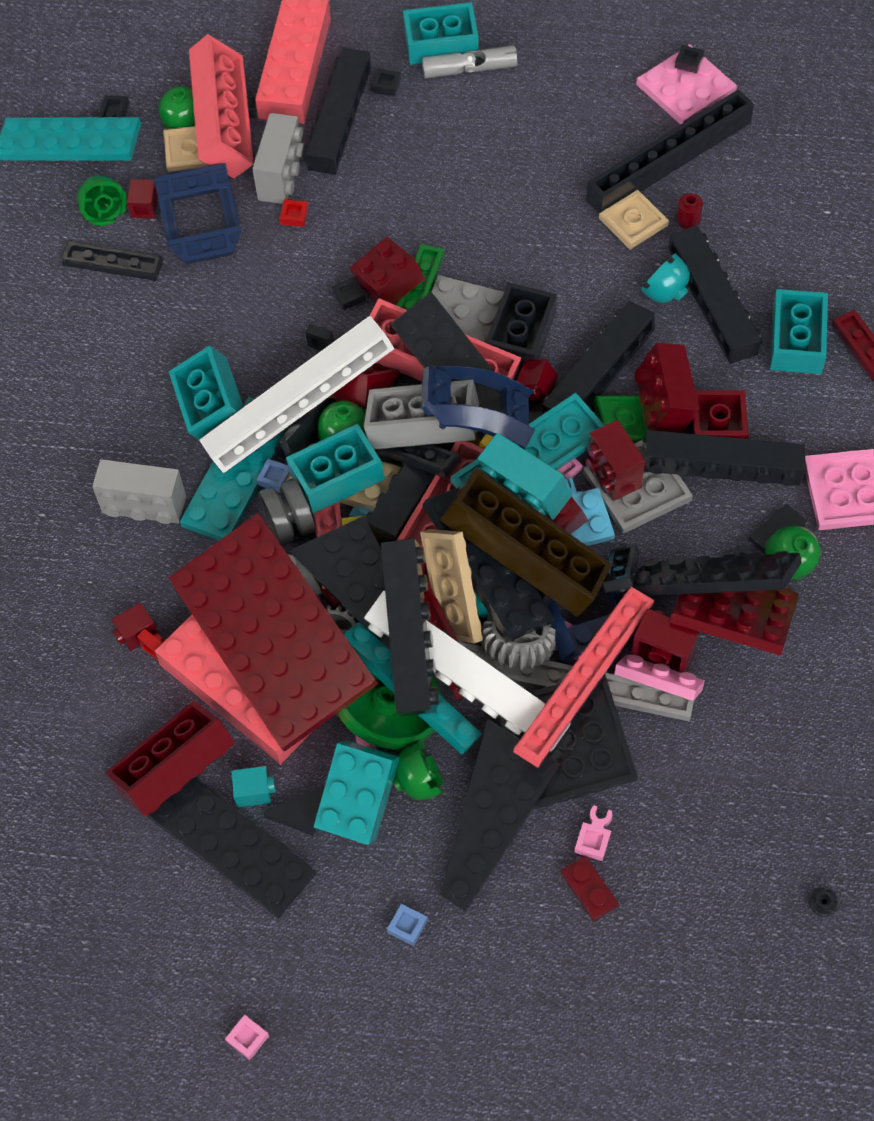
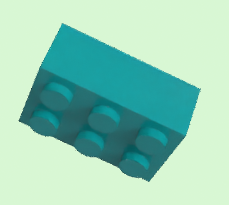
(440, 31)
(799, 331)
(205, 391)
(336, 468)
(525, 476)
(356, 792)

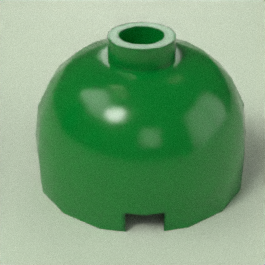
(177, 108)
(101, 200)
(339, 417)
(796, 540)
(417, 774)

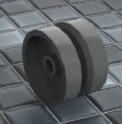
(290, 510)

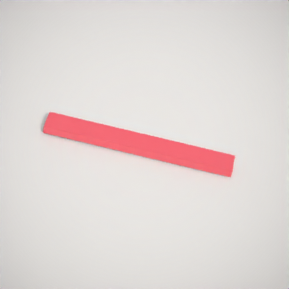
(583, 677)

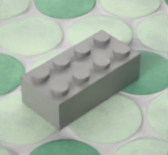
(397, 419)

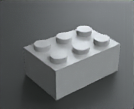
(278, 158)
(139, 491)

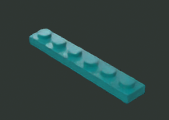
(445, 720)

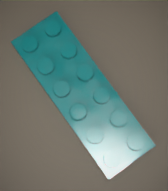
(69, 139)
(557, 437)
(227, 496)

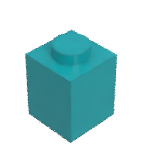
(252, 786)

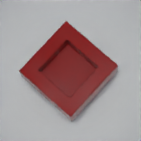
(294, 213)
(150, 642)

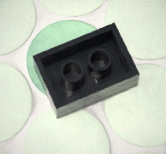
(523, 321)

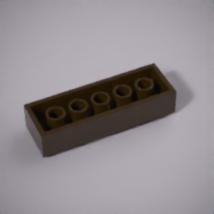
(527, 542)

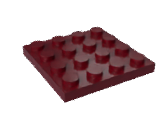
(745, 617)

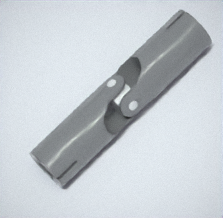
(457, 63)

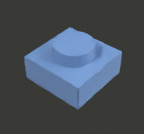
(273, 474)
(407, 924)

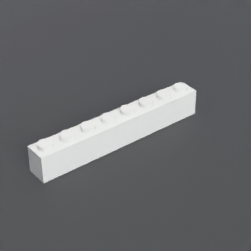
(296, 394)
(472, 675)

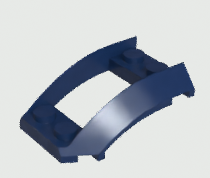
(192, 184)
(510, 422)
(574, 640)

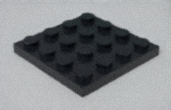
(591, 750)

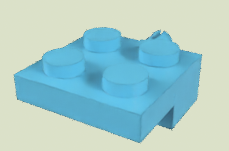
(598, 527)

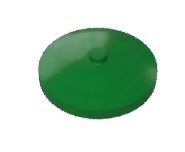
(376, 721)

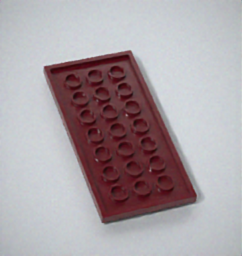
(272, 632)

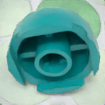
(668, 282)

